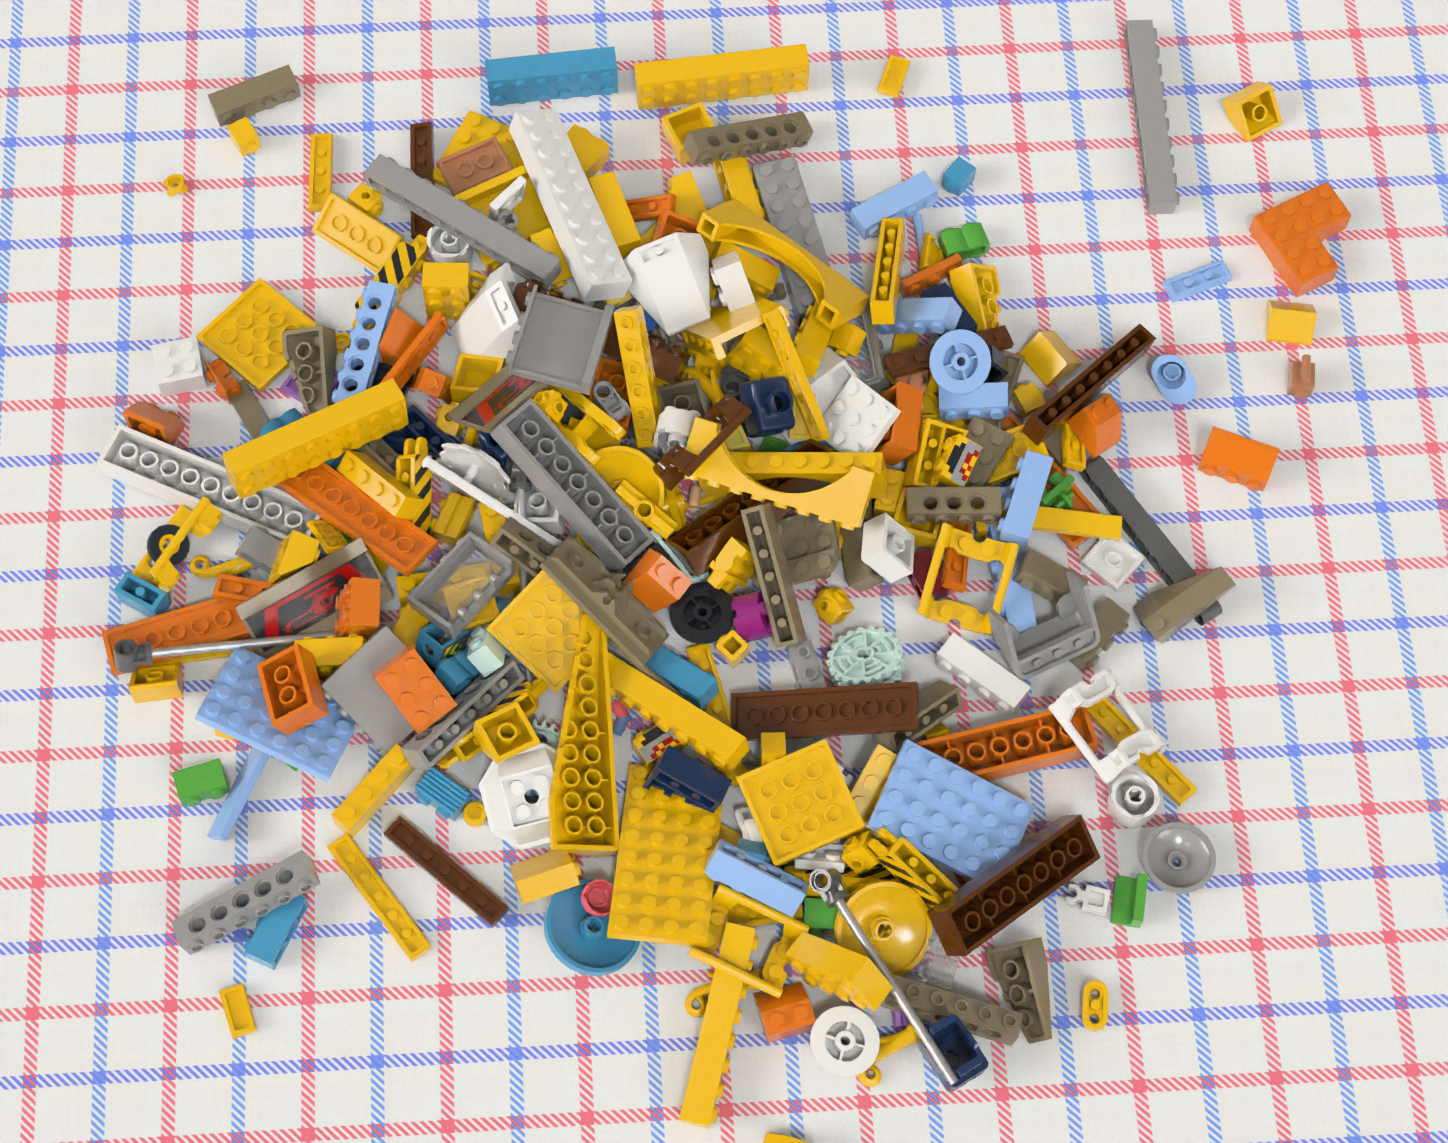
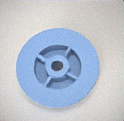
(973, 361)

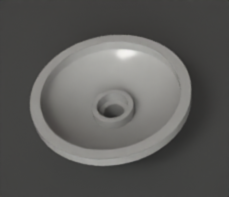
(1180, 843)

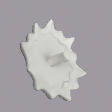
(474, 467)

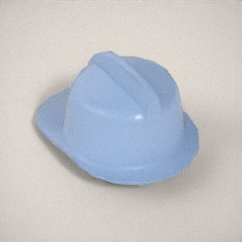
(1173, 379)

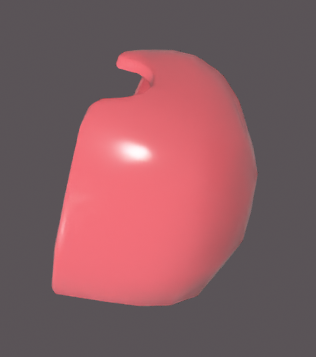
(597, 897)

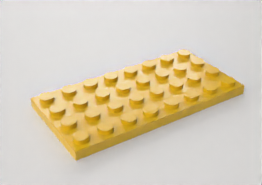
(661, 867)

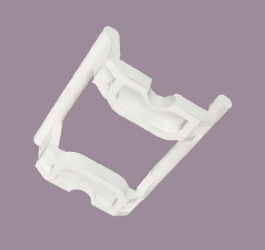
(1128, 750)

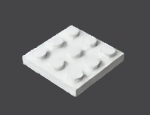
(858, 418)

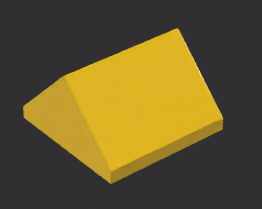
(1290, 322)
(1049, 357)
(156, 683)

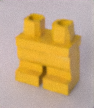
(732, 566)

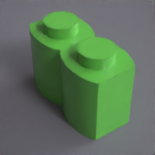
(967, 241)

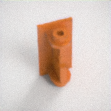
(224, 387)

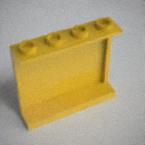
(529, 211)
(725, 325)

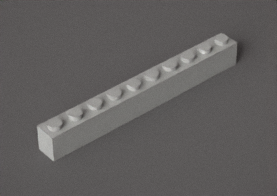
(1150, 117)
(462, 221)

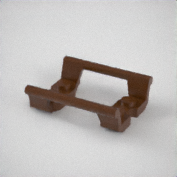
(681, 459)

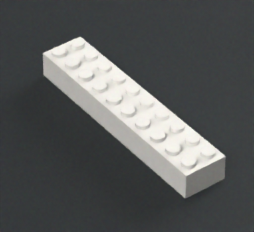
(570, 205)
(187, 478)

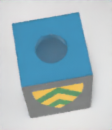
(428, 637)

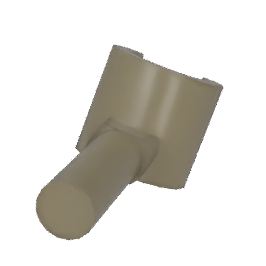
(779, 292)

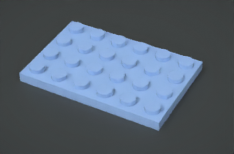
(240, 710)
(949, 812)

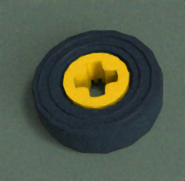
(157, 540)

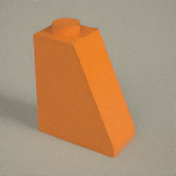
(432, 384)

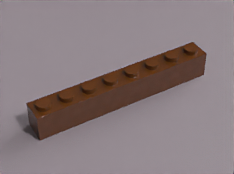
(1088, 384)

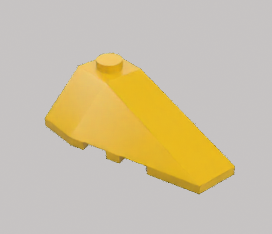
(977, 291)

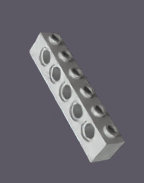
(472, 704)
(245, 902)

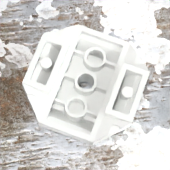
(504, 796)

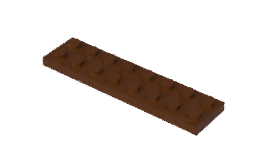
(827, 711)

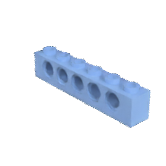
(375, 294)

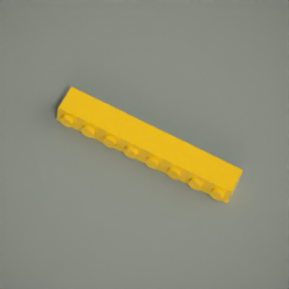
(675, 715)
(717, 1029)

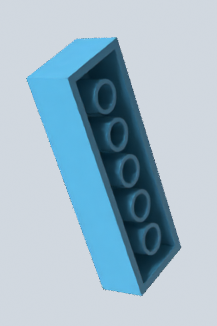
(552, 76)

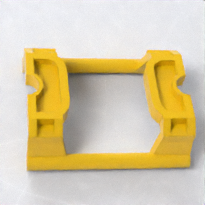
(199, 523)
(966, 546)
(772, 973)

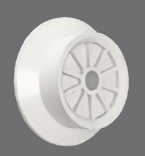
(856, 1030)

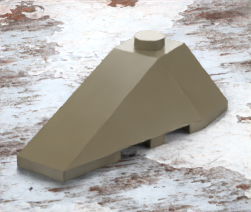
(312, 361)
(1176, 605)
(1023, 977)

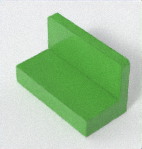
(1129, 900)

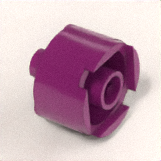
(752, 617)

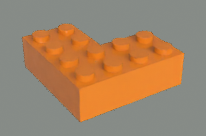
(1293, 237)

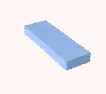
(1197, 280)

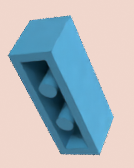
(685, 677)
(275, 932)

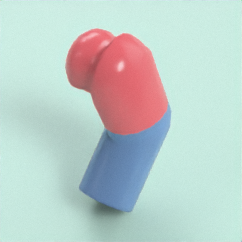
(622, 716)

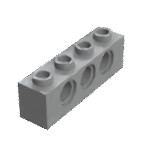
(806, 668)

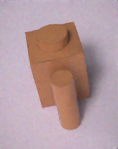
(1301, 377)

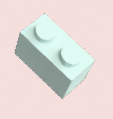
(485, 651)

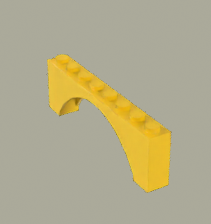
(688, 203)
(835, 296)
(810, 465)
(841, 501)

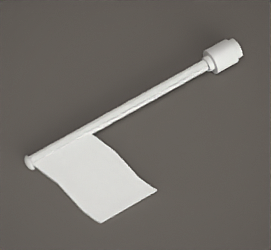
(481, 497)

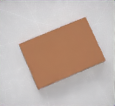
(474, 165)

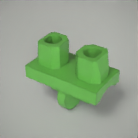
(1059, 494)

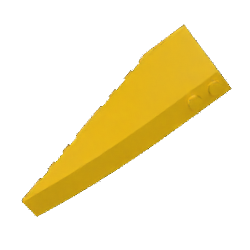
(583, 779)

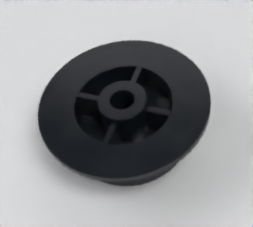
(702, 614)

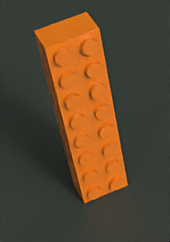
(1014, 745)

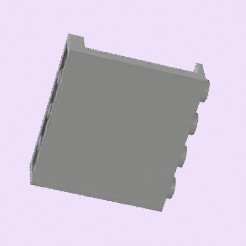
(559, 342)
(362, 695)

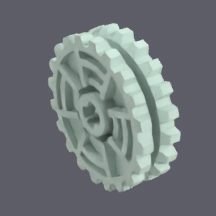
(866, 658)

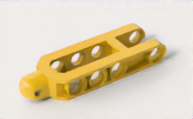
(594, 418)

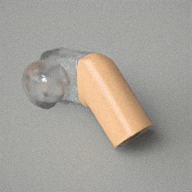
(694, 502)

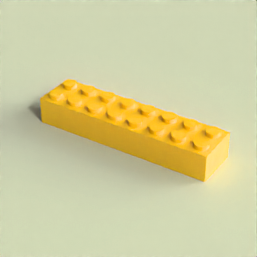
(721, 76)
(316, 438)

